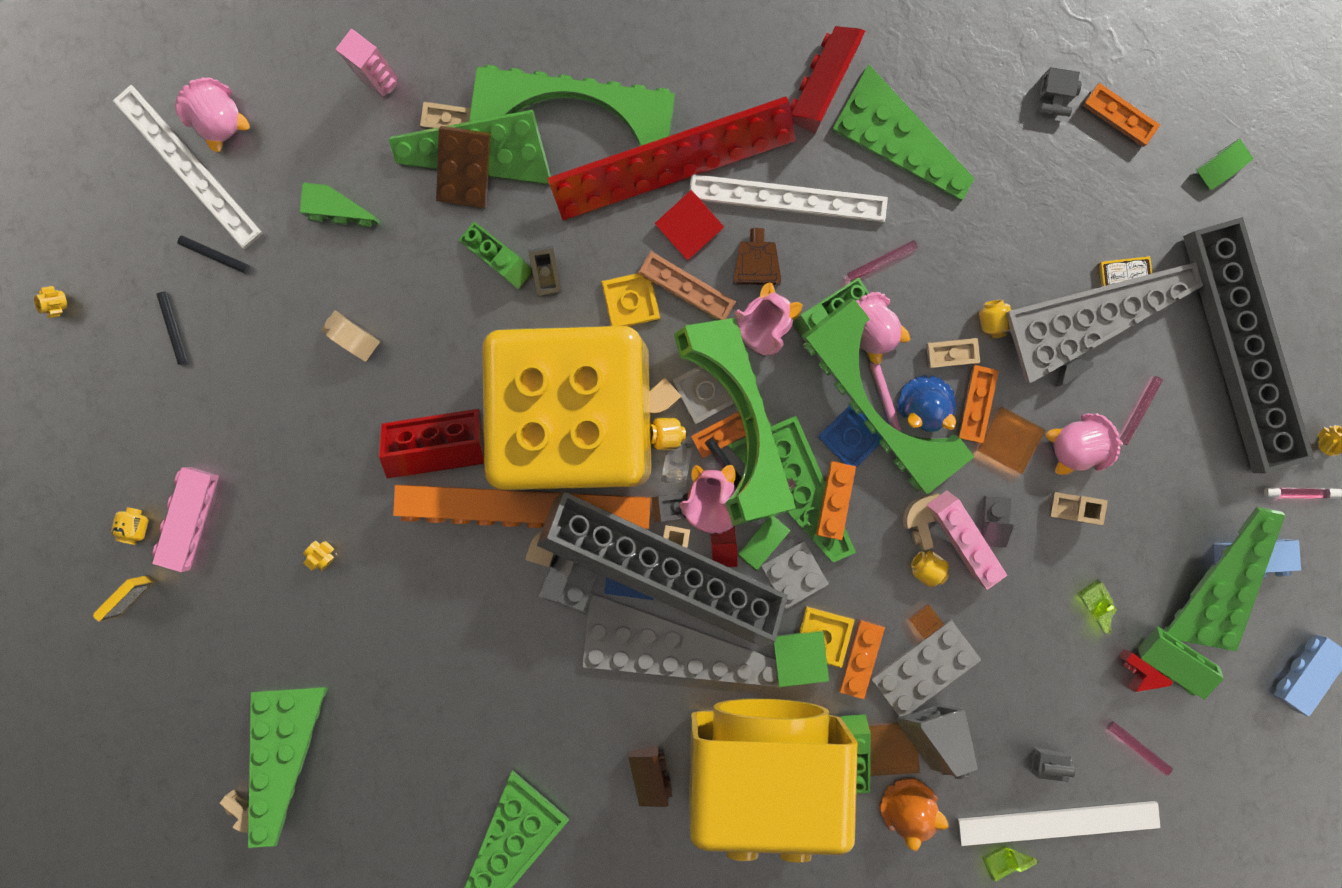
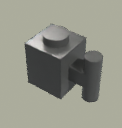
(1059, 87)
(1052, 765)

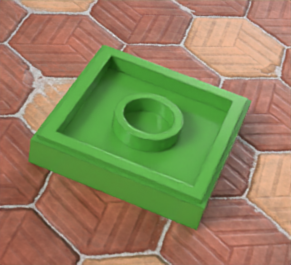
(801, 658)

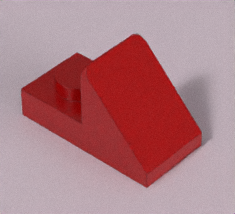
(725, 548)
(1145, 675)

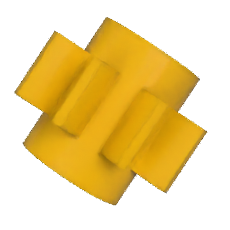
(50, 302)
(1330, 440)
(318, 556)

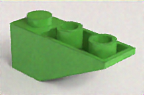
(324, 202)
(496, 255)
(818, 312)
(860, 729)

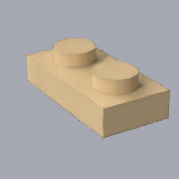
(439, 115)
(953, 353)

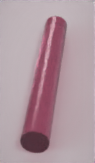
(883, 260)
(1141, 410)
(1140, 748)

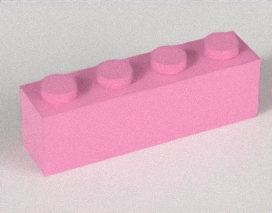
(367, 63)
(184, 519)
(966, 539)

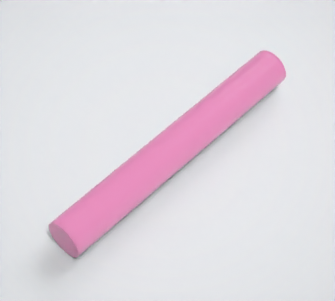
(884, 396)

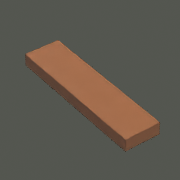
(686, 287)

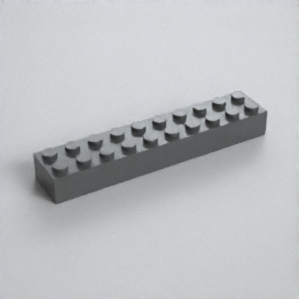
(1248, 347)
(662, 569)

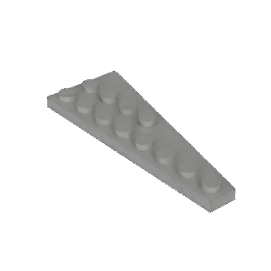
(1071, 325)
(647, 644)

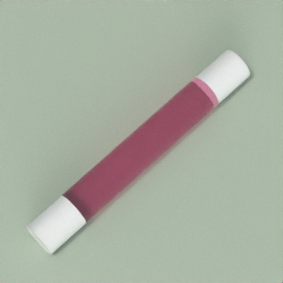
(1303, 493)

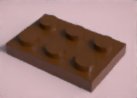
(463, 166)

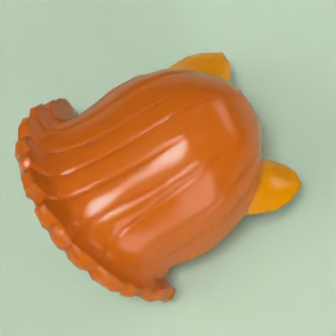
(912, 811)

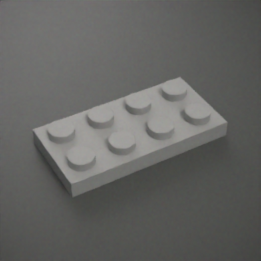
(926, 669)

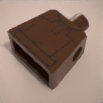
(757, 261)

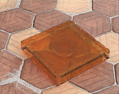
(1011, 440)
(892, 751)

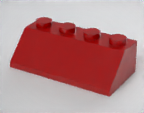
(826, 77)
(431, 443)

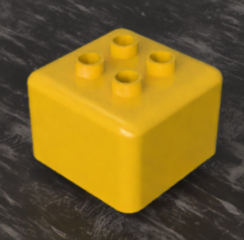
(566, 408)
(772, 780)

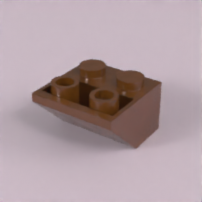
(649, 778)

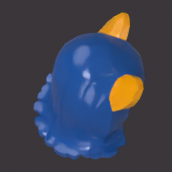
(928, 404)

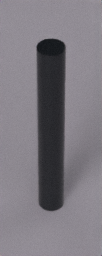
(213, 254)
(172, 328)
(721, 457)

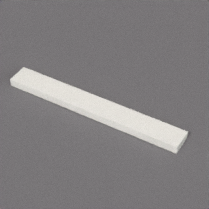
(187, 167)
(789, 198)
(1058, 823)

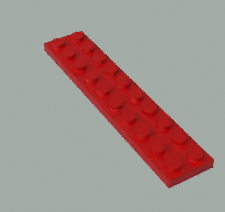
(673, 158)

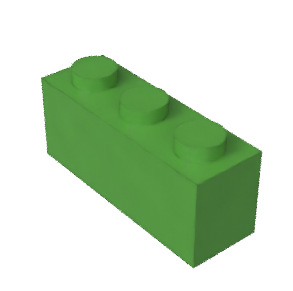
(1180, 663)

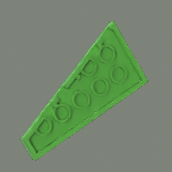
(891, 130)
(514, 147)
(808, 495)
(1228, 590)
(278, 746)
(516, 835)

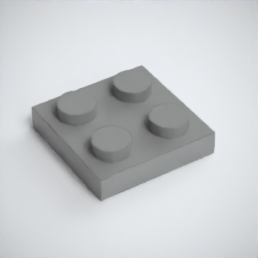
(702, 394)
(795, 573)

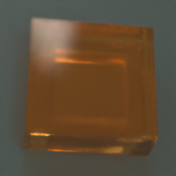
(926, 621)

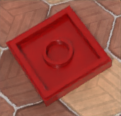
(689, 225)

